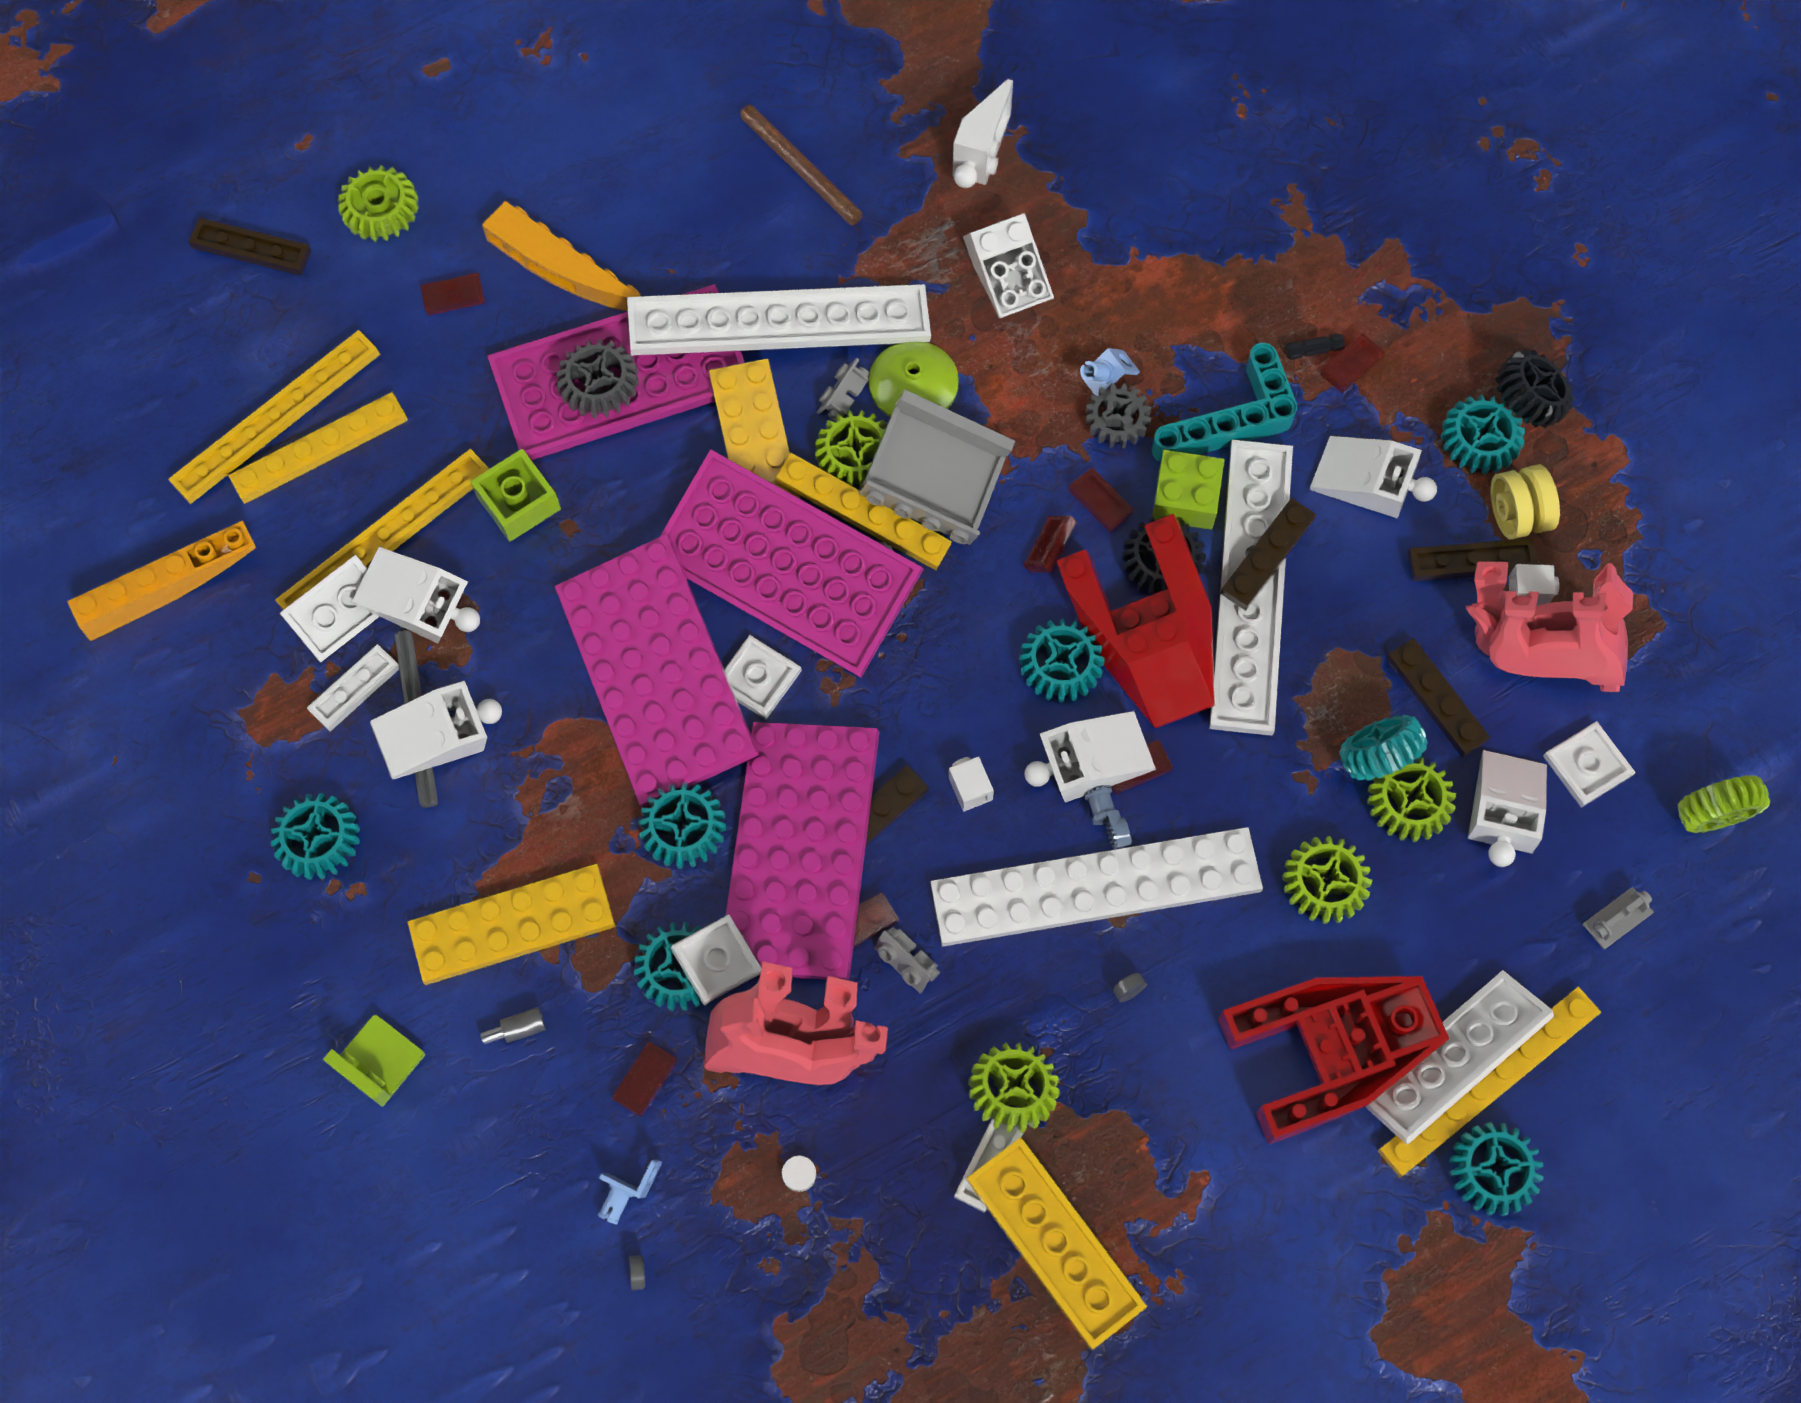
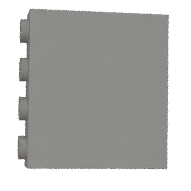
(936, 467)

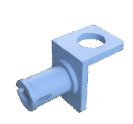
(1107, 369)
(622, 1190)

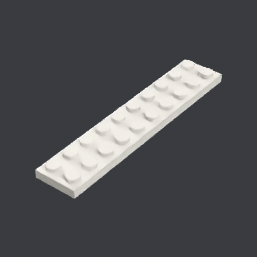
(778, 319)
(1250, 639)
(1095, 886)

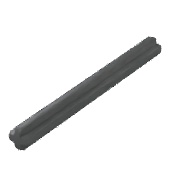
(411, 691)

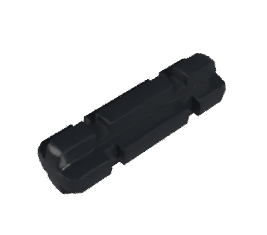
(1315, 346)

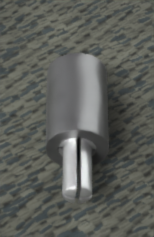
(516, 1027)

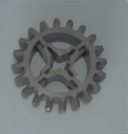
(606, 391)

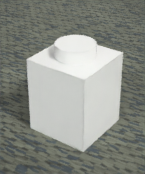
(1534, 579)
(970, 783)

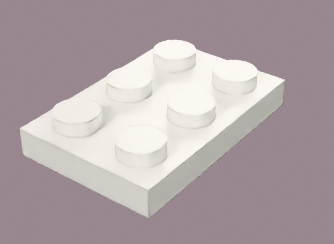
(325, 613)

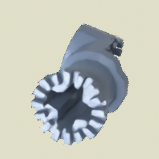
(1105, 813)

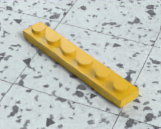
(318, 447)
(852, 507)

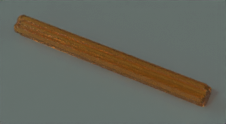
(801, 165)

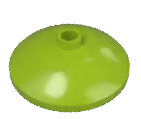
(891, 376)

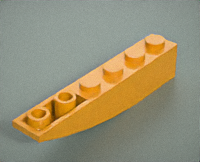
(554, 258)
(159, 581)

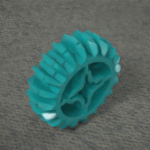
(1473, 419)
(1051, 640)
(1383, 747)
(668, 824)
(292, 830)
(666, 971)
(1497, 1183)

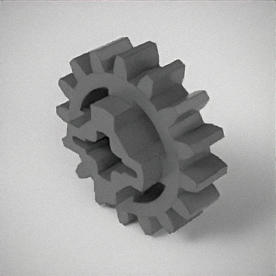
(1118, 415)

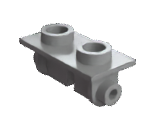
(850, 380)
(1619, 917)
(895, 949)

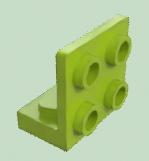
(377, 1060)

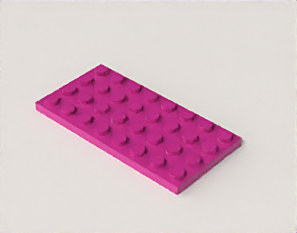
(548, 425)
(789, 563)
(656, 670)
(803, 845)

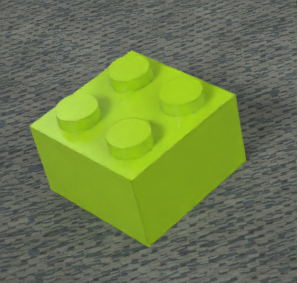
(1188, 488)
(516, 495)

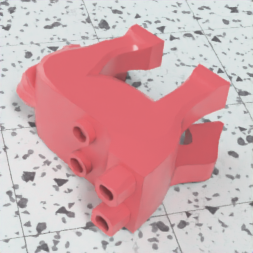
(1556, 638)
(789, 1040)

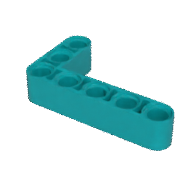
(1236, 417)

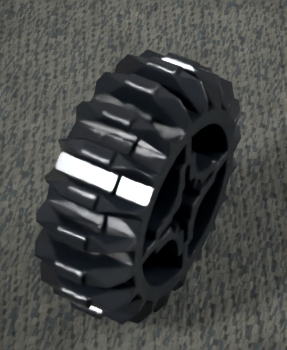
(1534, 388)
(1140, 546)

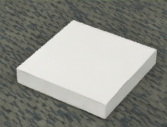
(760, 676)
(1589, 764)
(716, 959)

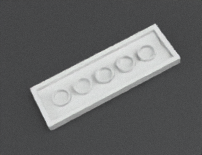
(1480, 1039)

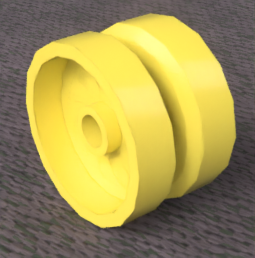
(1525, 501)

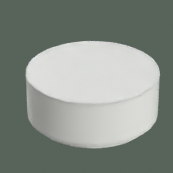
(799, 1173)

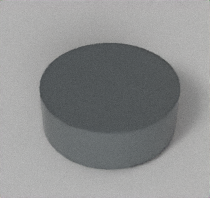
(1129, 987)
(637, 1272)

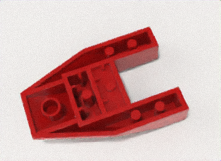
(1160, 643)
(1357, 1035)

